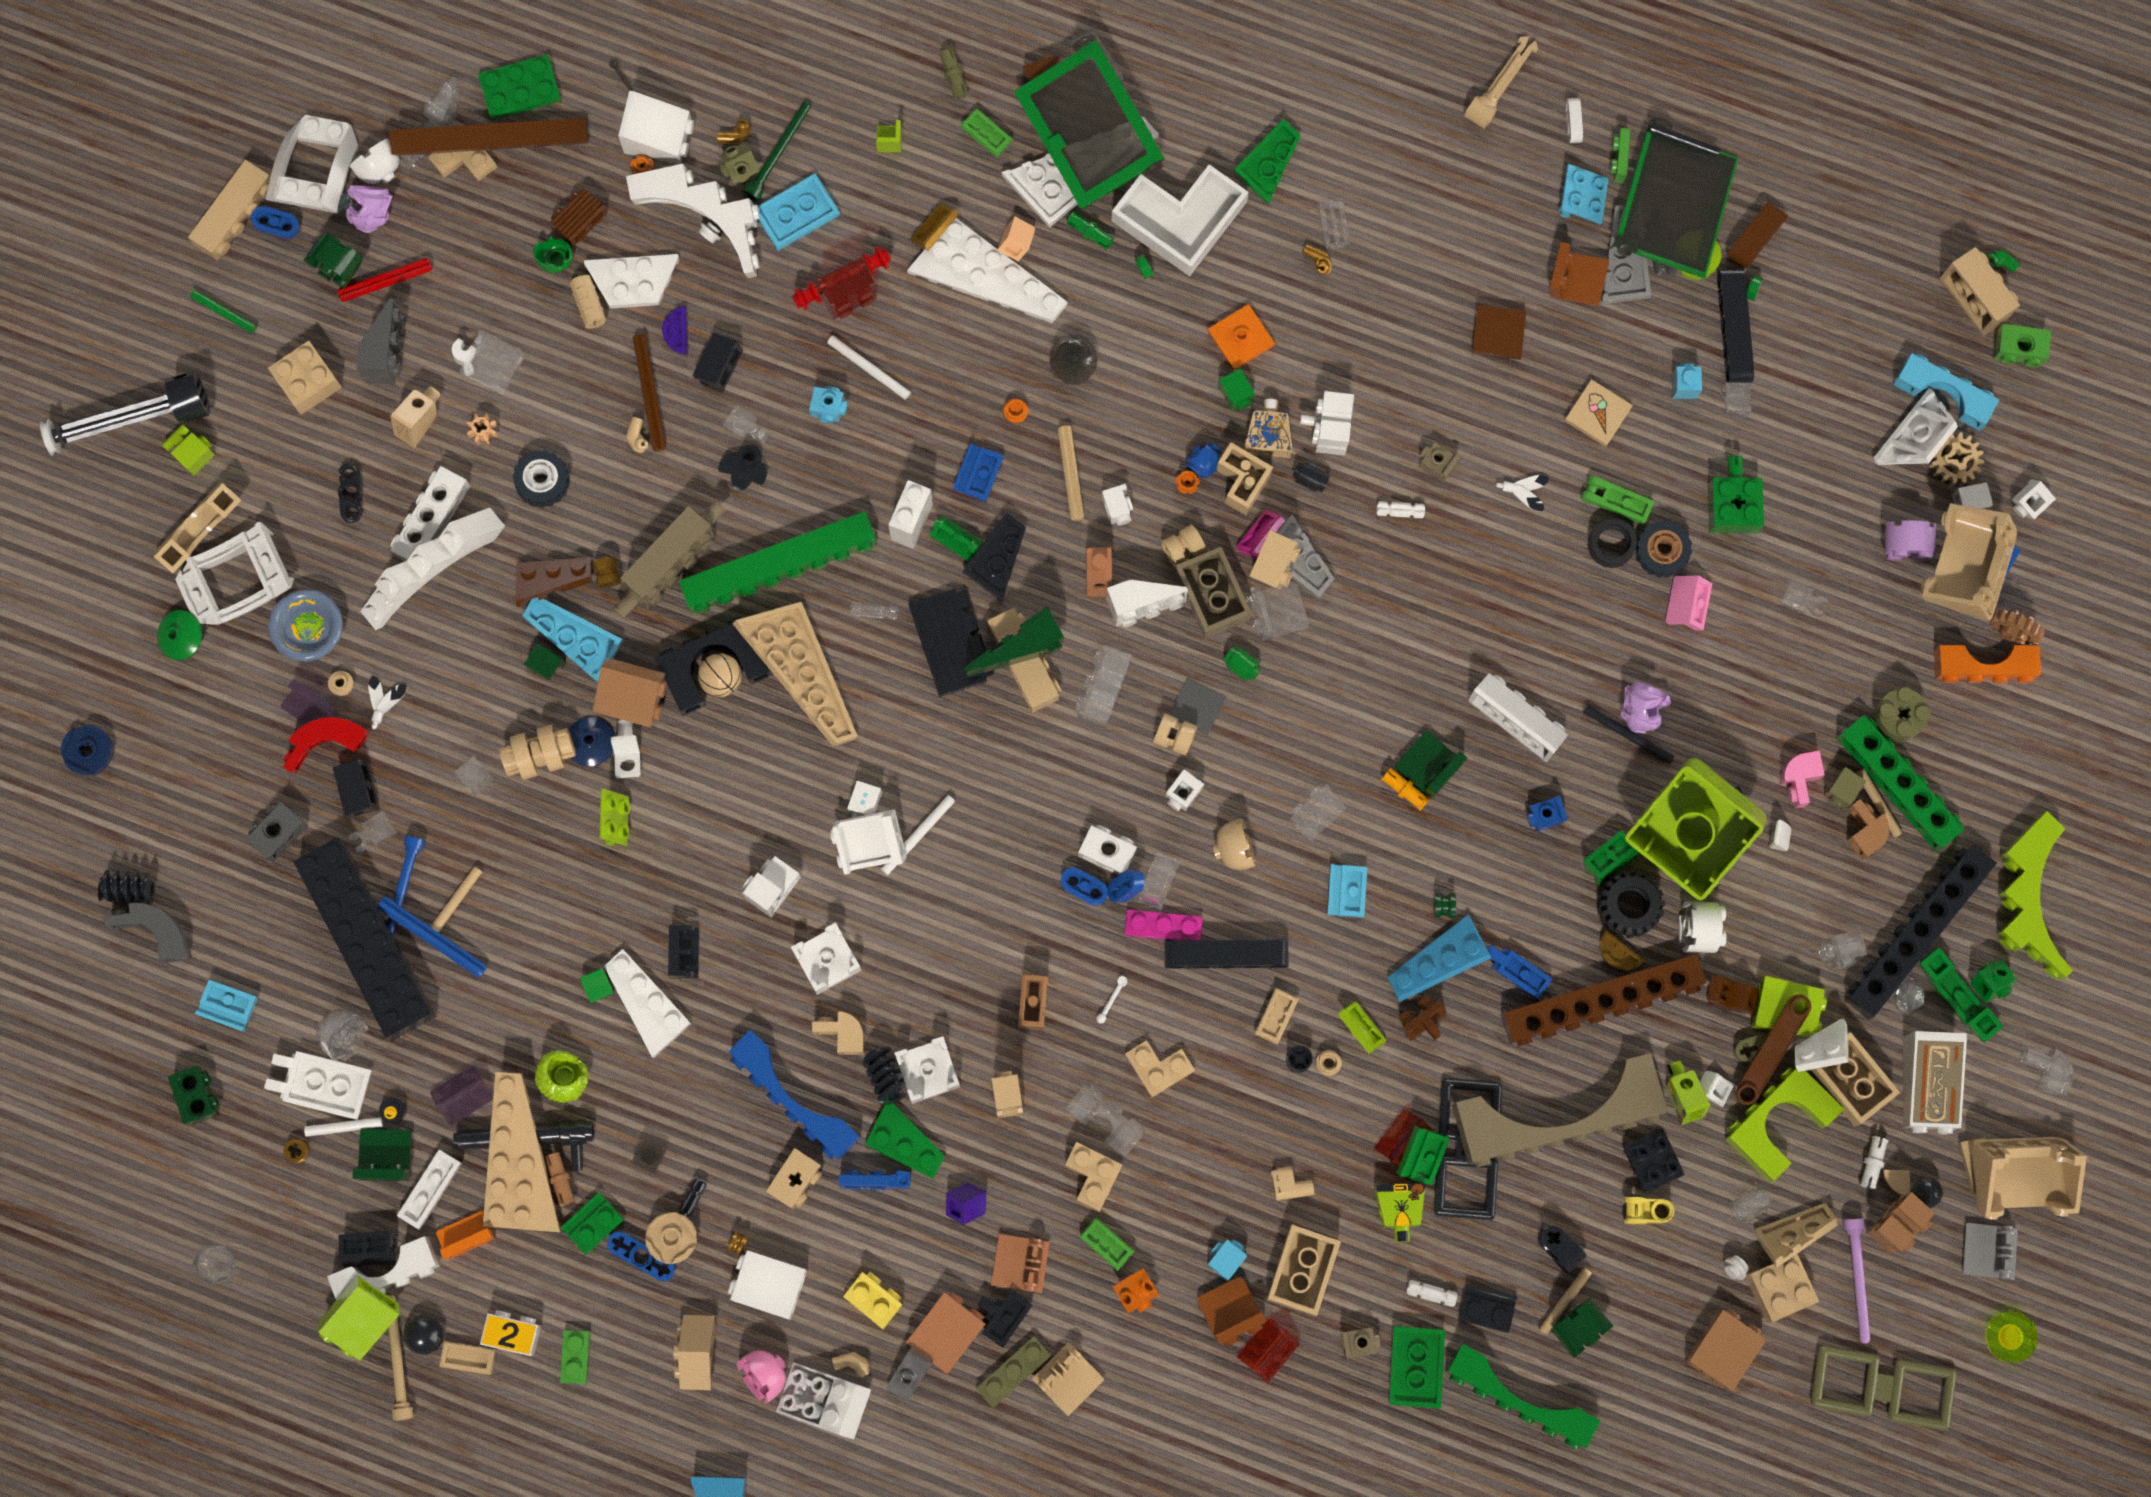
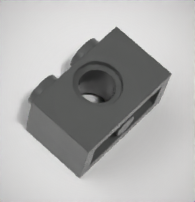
(274, 846)

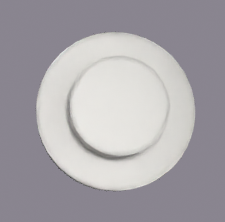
(710, 232)
(1736, 1267)

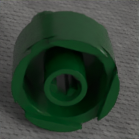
(333, 260)
(1581, 1327)

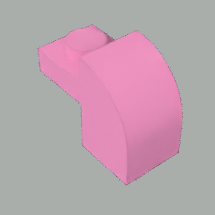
(1799, 771)

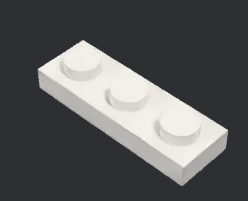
(429, 1189)

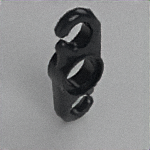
(354, 481)

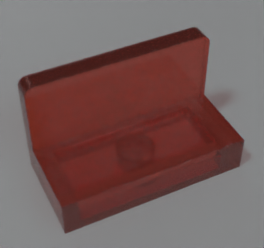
(1396, 1138)
(1268, 1350)

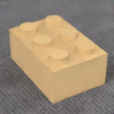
(1980, 291)
(1857, 1084)
(1303, 1270)

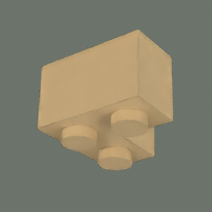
(1249, 477)
(1274, 560)
(1098, 1170)
(695, 1352)

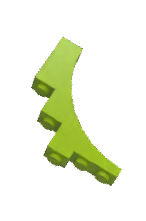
(2022, 895)

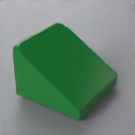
(596, 985)

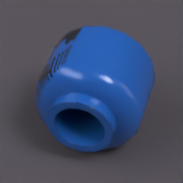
(1203, 459)

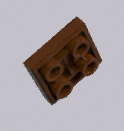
(1499, 332)

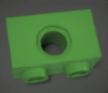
(2036, 342)

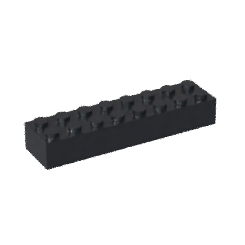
(364, 939)

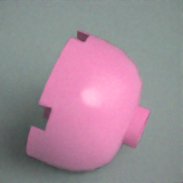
(763, 1374)

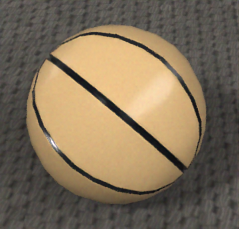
(719, 675)

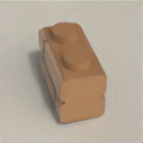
(1032, 1002)

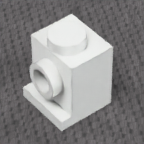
(2040, 499)
(1117, 505)
(1184, 782)

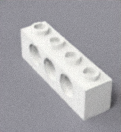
(443, 511)

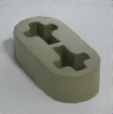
(1749, 1042)

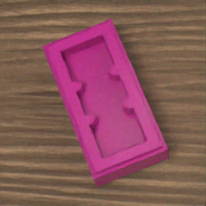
(1256, 536)

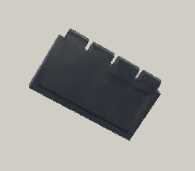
(948, 640)

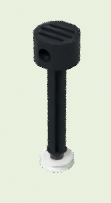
(183, 397)

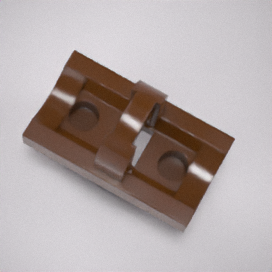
(1432, 1013)

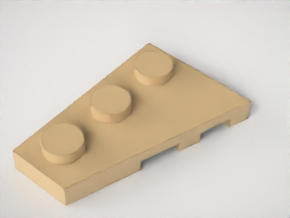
(1794, 1233)

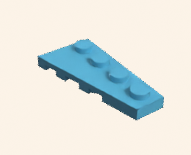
(574, 636)

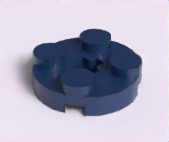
(83, 736)

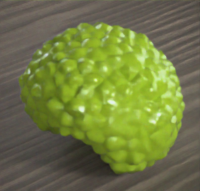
(561, 1076)

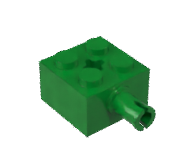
(1744, 492)

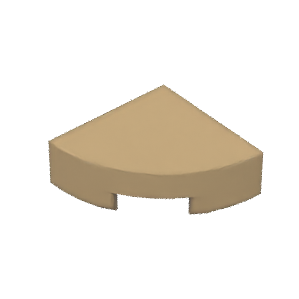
(1897, 1180)

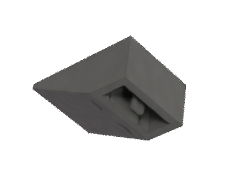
(380, 346)

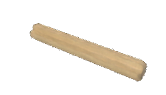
(1070, 473)

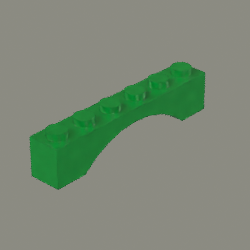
(1473, 1369)

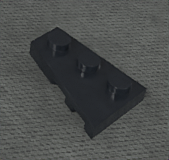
(996, 557)

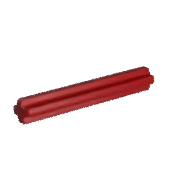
(385, 279)

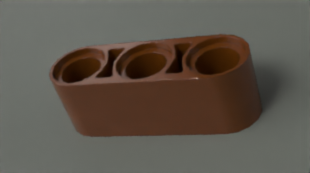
(1757, 235)

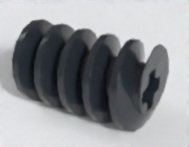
(126, 888)
(883, 1076)

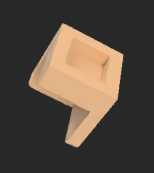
(1016, 238)

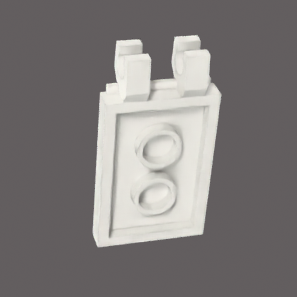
(321, 1084)

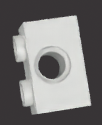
(1115, 863)

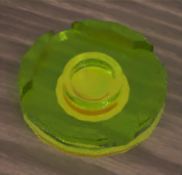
(2011, 1336)

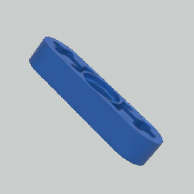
(621, 1253)

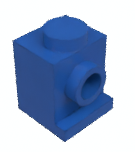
(1539, 822)

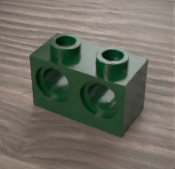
(187, 1098)

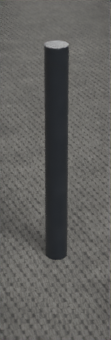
(1628, 734)

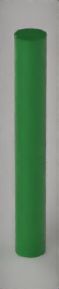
(223, 311)

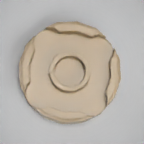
(671, 1238)

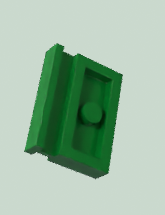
(1423, 1155)
(592, 1223)

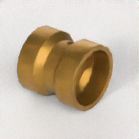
(606, 572)

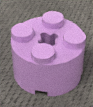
(1910, 539)

